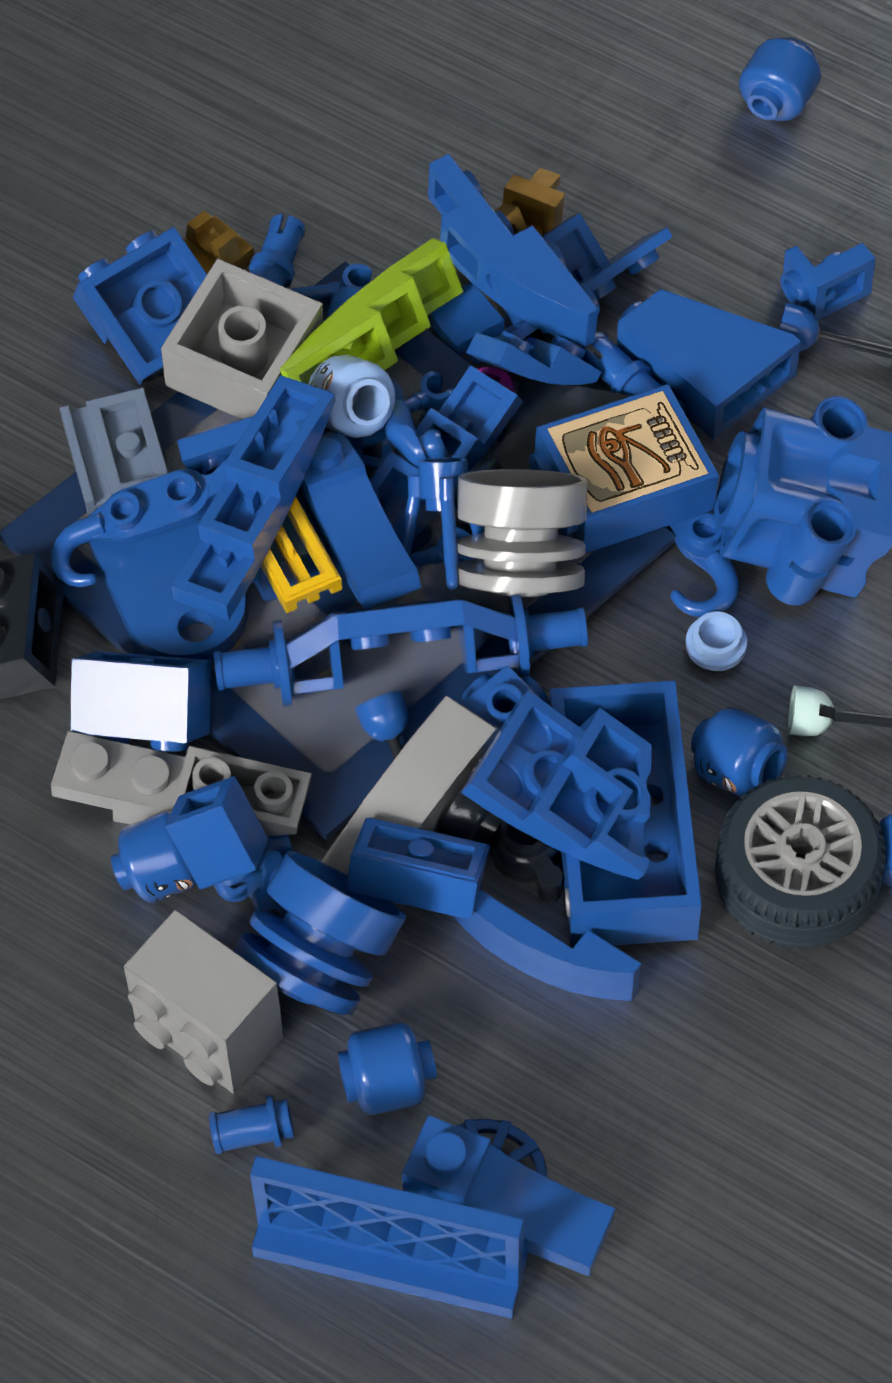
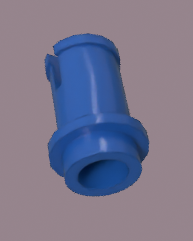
(252, 1125)

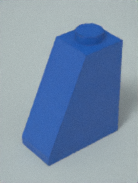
(708, 356)

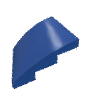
(569, 784)

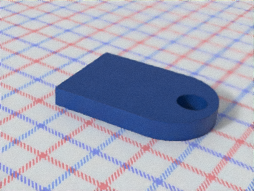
(140, 586)

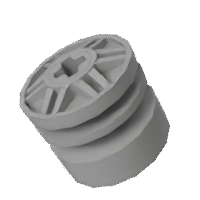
(521, 538)

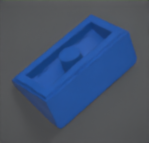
(417, 867)

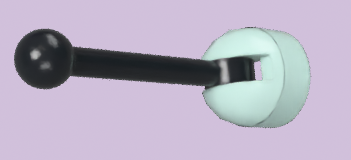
(813, 713)

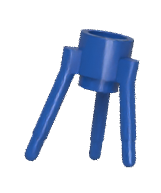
(439, 486)

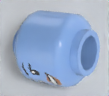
(361, 393)

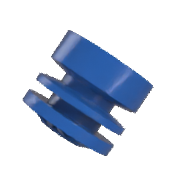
(315, 940)

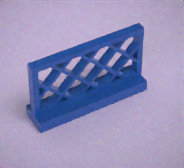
(388, 1237)

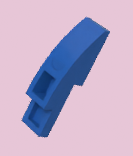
(508, 267)

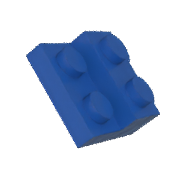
(140, 298)

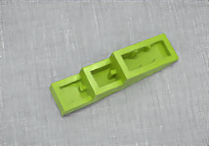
(381, 313)

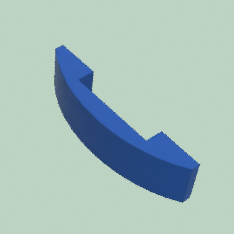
(587, 969)

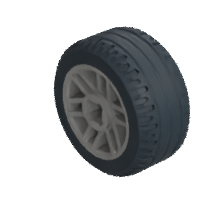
(800, 861)

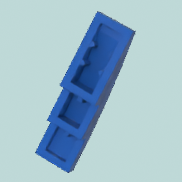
(468, 427)
(255, 498)

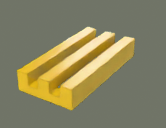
(307, 587)

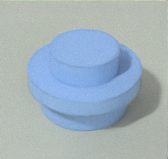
(716, 641)

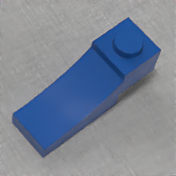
(356, 525)
(471, 1172)

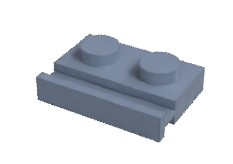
(112, 445)

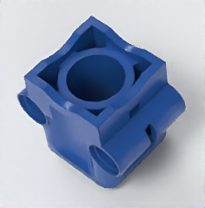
(808, 499)

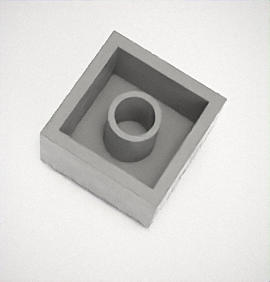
(236, 339)
(203, 1003)

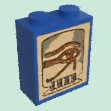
(638, 464)

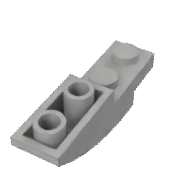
(147, 781)

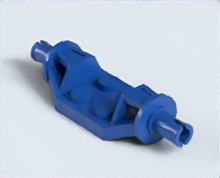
(370, 629)

